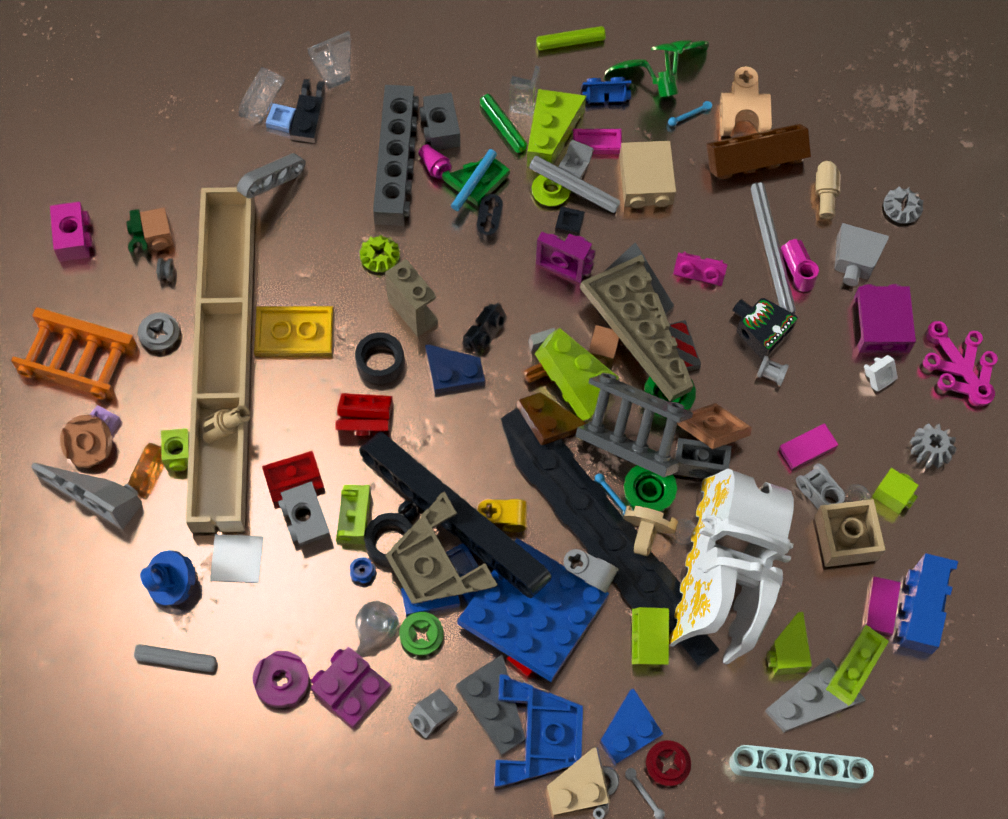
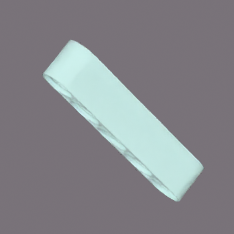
(813, 761)

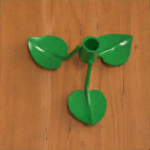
(667, 79)

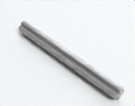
(772, 247)

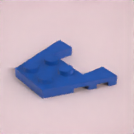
(551, 733)

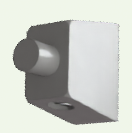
(857, 252)

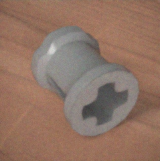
(772, 370)

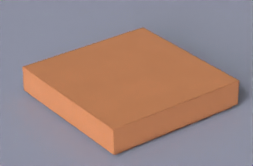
(715, 426)

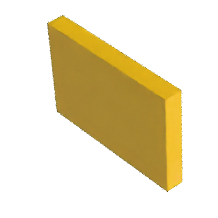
(294, 331)

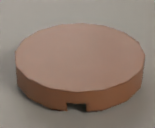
(86, 440)

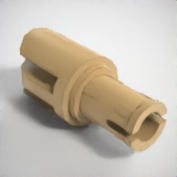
(827, 188)
(224, 423)

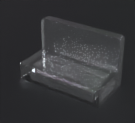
(524, 93)

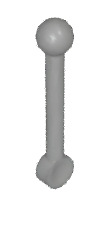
(630, 774)

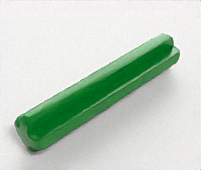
(503, 123)

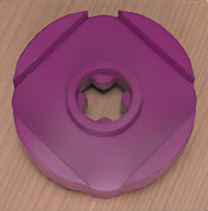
(290, 692)

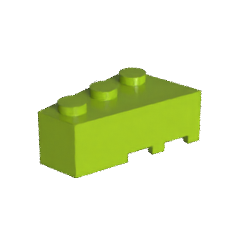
(553, 123)
(571, 368)

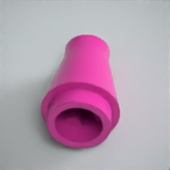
(434, 161)

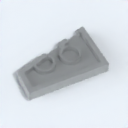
(809, 699)

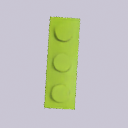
(857, 665)

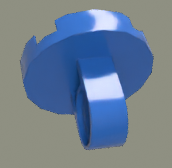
(168, 577)

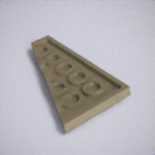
(637, 317)

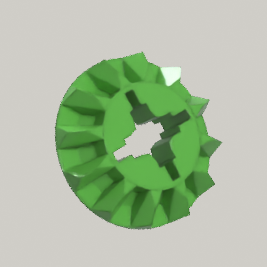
(421, 621)

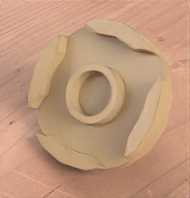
(649, 523)

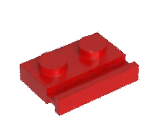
(292, 473)

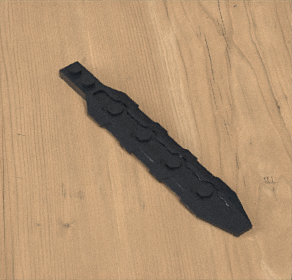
(599, 526)

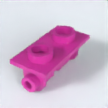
(705, 270)

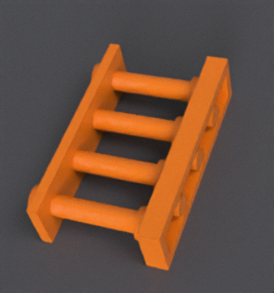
(71, 330)

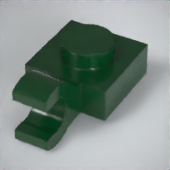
(135, 228)

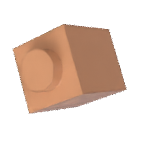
(156, 229)
(604, 345)

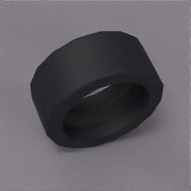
(375, 340)
(374, 526)

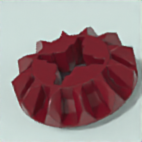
(681, 760)

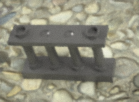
(616, 441)

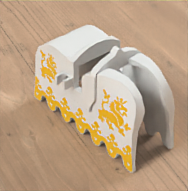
(759, 516)

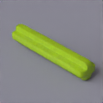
(570, 38)

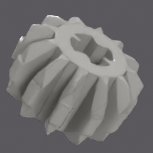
(922, 445)

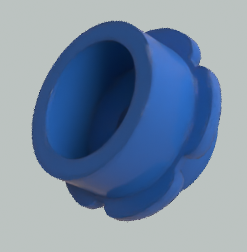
(357, 564)

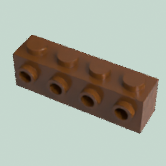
(758, 151)

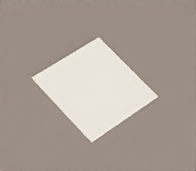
(236, 558)

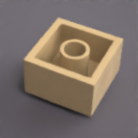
(849, 533)

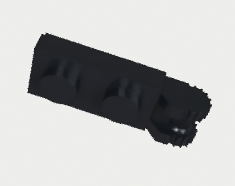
(308, 113)

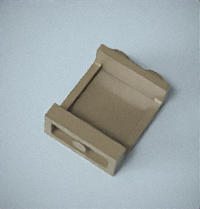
(410, 297)

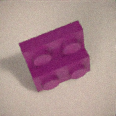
(568, 257)
(349, 686)

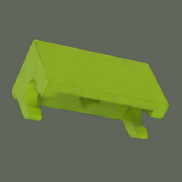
(353, 514)
(650, 636)

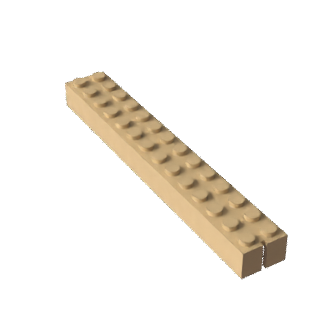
(221, 359)

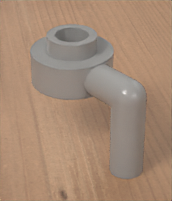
(602, 810)

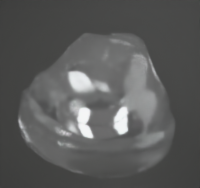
(375, 624)

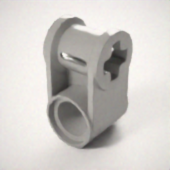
(819, 485)
(594, 570)

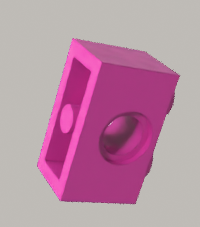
(63, 220)

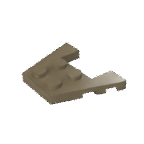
(424, 564)

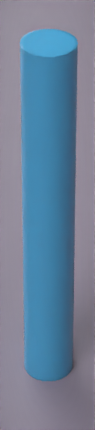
(473, 180)

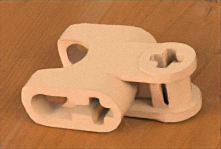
(745, 103)

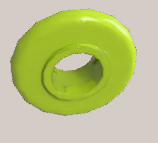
(549, 198)

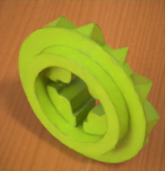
(382, 262)

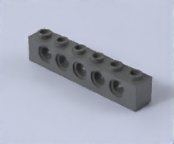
(387, 210)

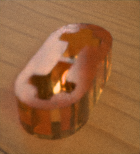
(145, 467)

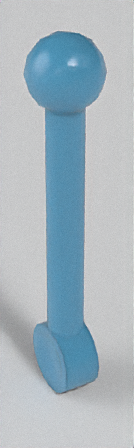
(707, 106)
(600, 479)

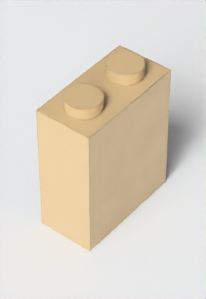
(647, 174)

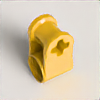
(506, 514)

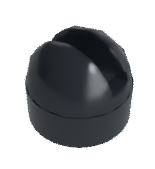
(413, 514)

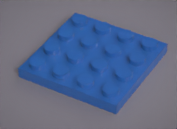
(536, 629)

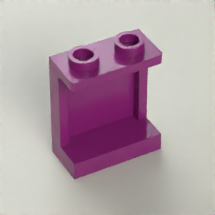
(885, 319)

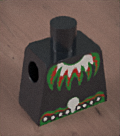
(763, 325)

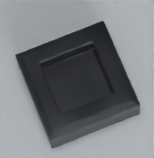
(569, 221)

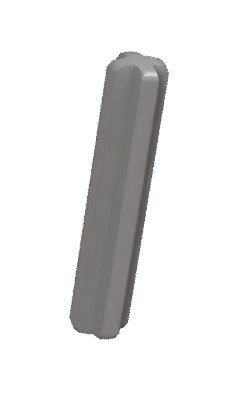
(175, 658)

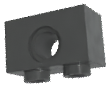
(443, 134)
(699, 459)

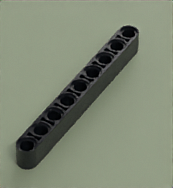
(467, 526)

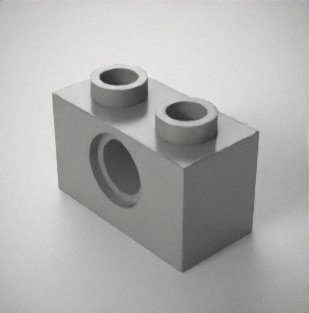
(304, 498)

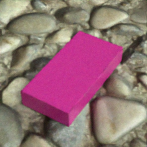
(601, 140)
(808, 446)
(882, 605)

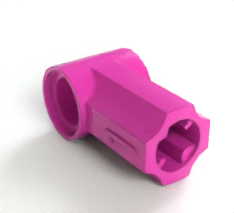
(800, 264)

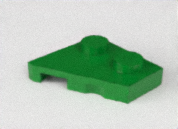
(488, 183)

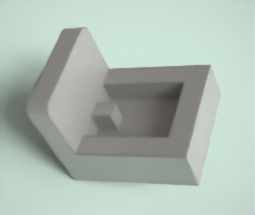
(577, 159)
(432, 712)

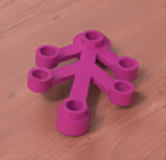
(961, 366)

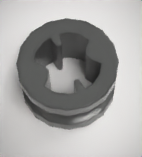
(165, 269)

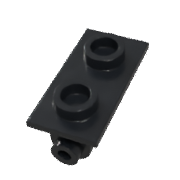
(491, 320)

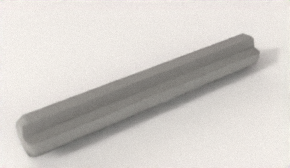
(574, 184)

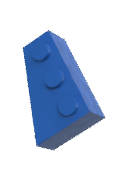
(926, 603)

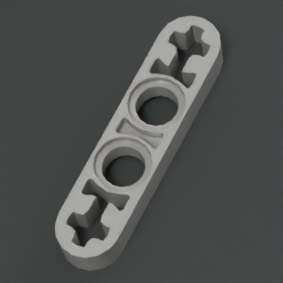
(271, 175)

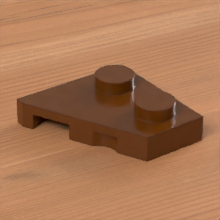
(547, 418)

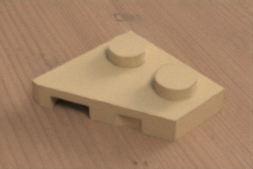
(580, 785)

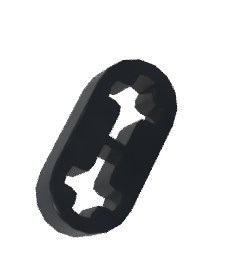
(494, 218)

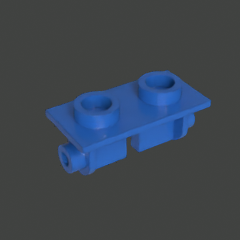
(615, 88)

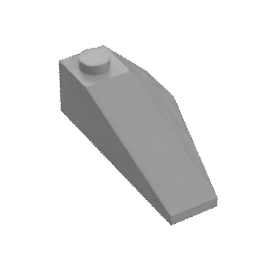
(100, 495)

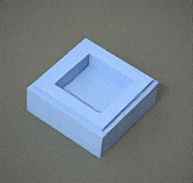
(280, 118)

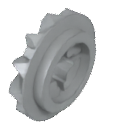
(893, 207)
(154, 323)

